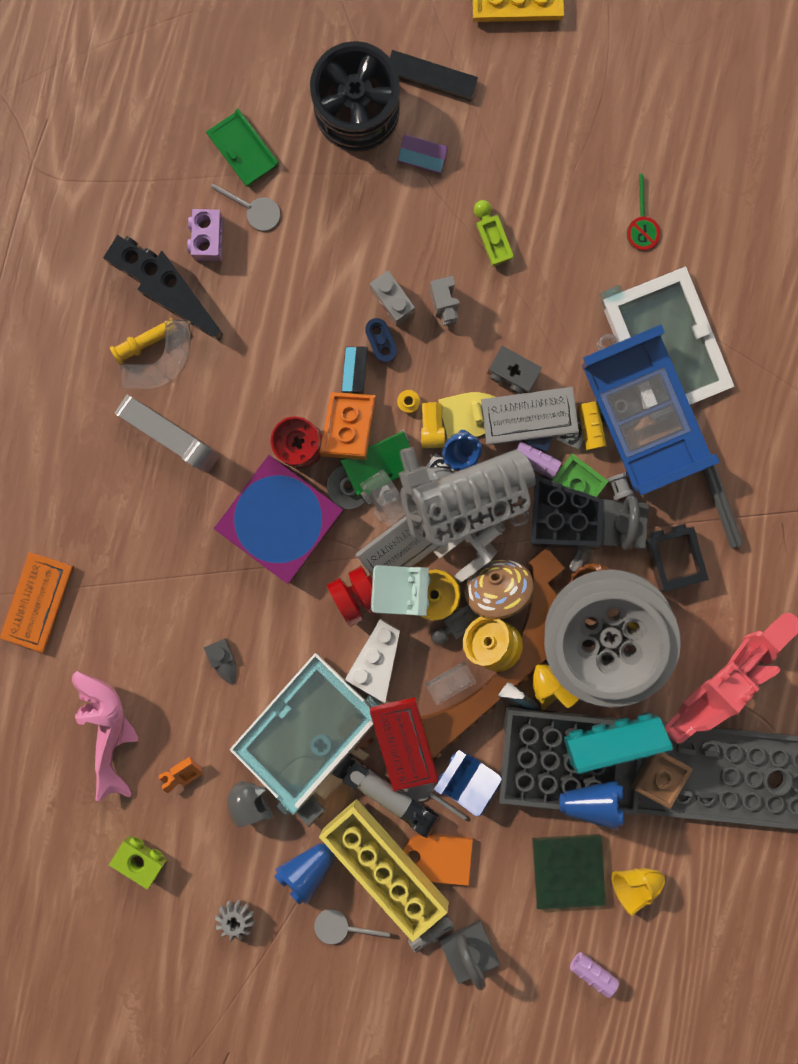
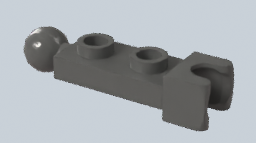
(456, 625)

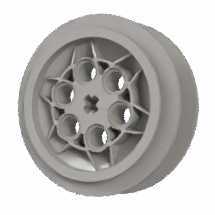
(628, 675)

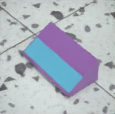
(422, 154)

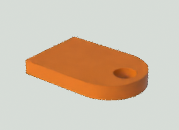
(443, 857)

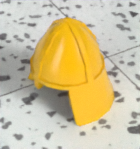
(549, 689)
(637, 887)

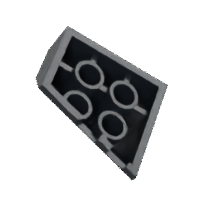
(566, 517)

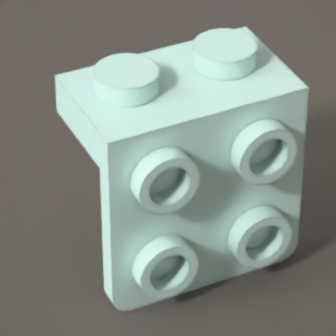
(400, 590)

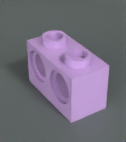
(212, 234)

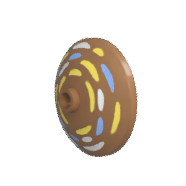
(500, 597)

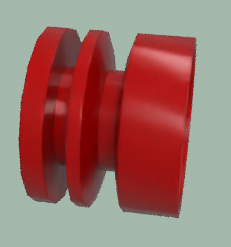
(285, 438)

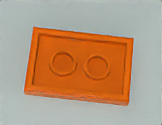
(348, 426)

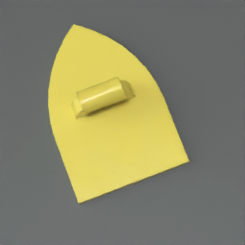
(464, 413)

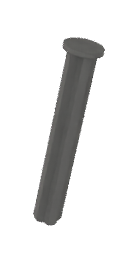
(723, 506)

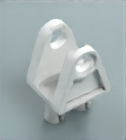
(482, 543)

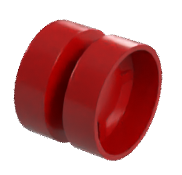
(353, 597)

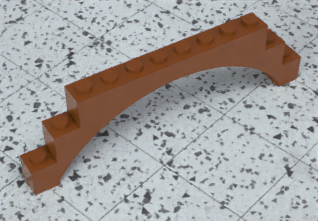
(447, 724)

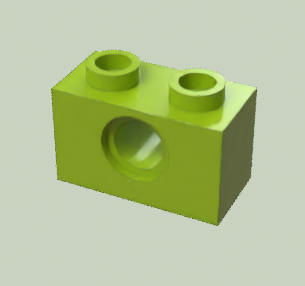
(125, 861)

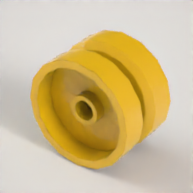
(448, 598)
(492, 644)

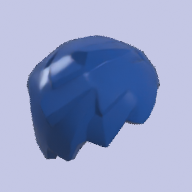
(462, 450)

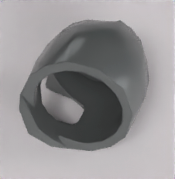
(247, 804)

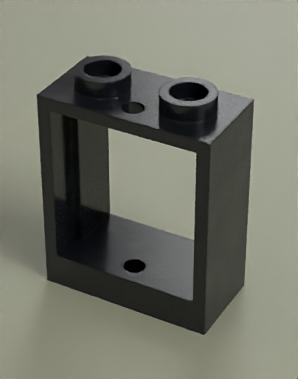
(685, 580)

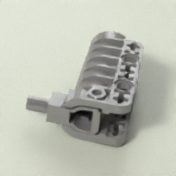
(464, 496)

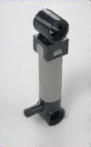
(360, 777)

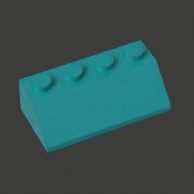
(617, 742)

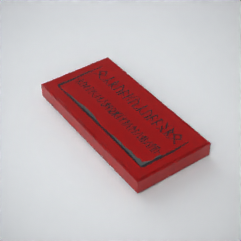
(404, 744)

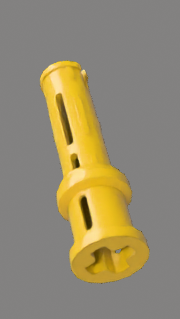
(134, 345)

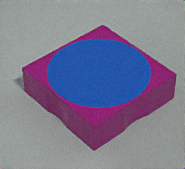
(278, 519)

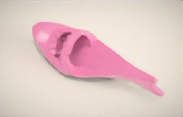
(113, 730)

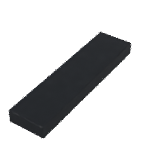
(434, 76)

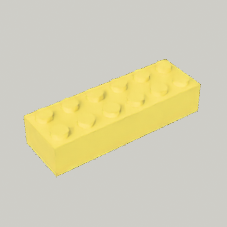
(384, 870)

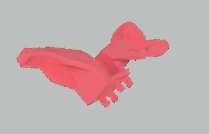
(735, 683)

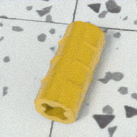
(592, 425)

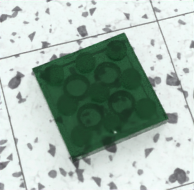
(568, 871)

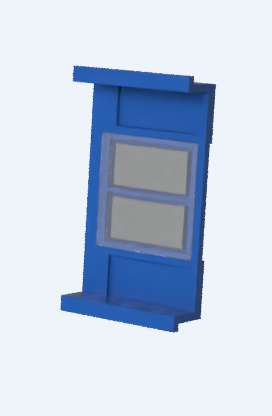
(647, 411)

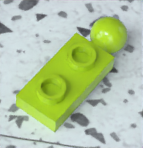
(492, 234)

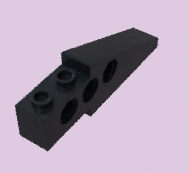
(177, 299)

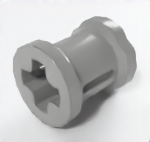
(620, 485)

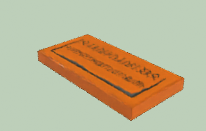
(36, 602)

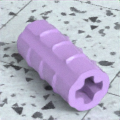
(540, 462)
(594, 975)

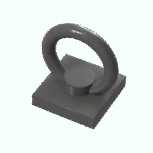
(626, 523)
(470, 953)

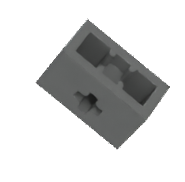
(525, 374)

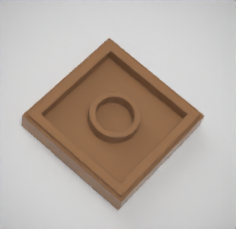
(662, 778)

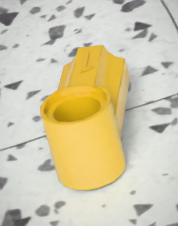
(432, 432)

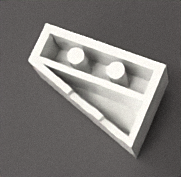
(375, 662)

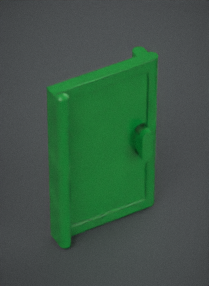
(239, 141)
(380, 456)

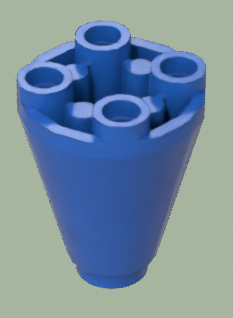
(595, 804)
(306, 872)

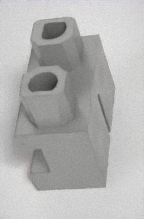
(443, 304)

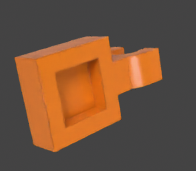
(181, 773)

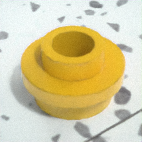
(408, 408)

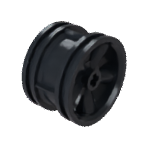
(363, 62)

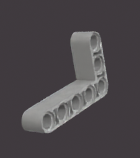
(167, 434)

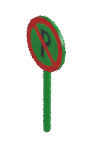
(643, 231)

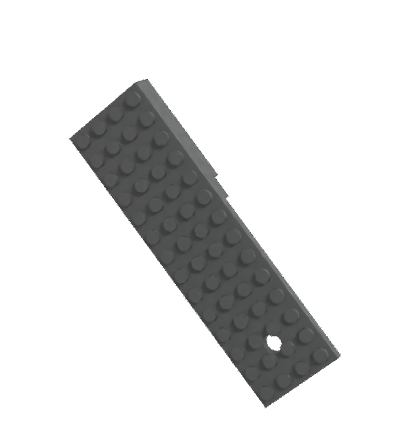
(724, 785)

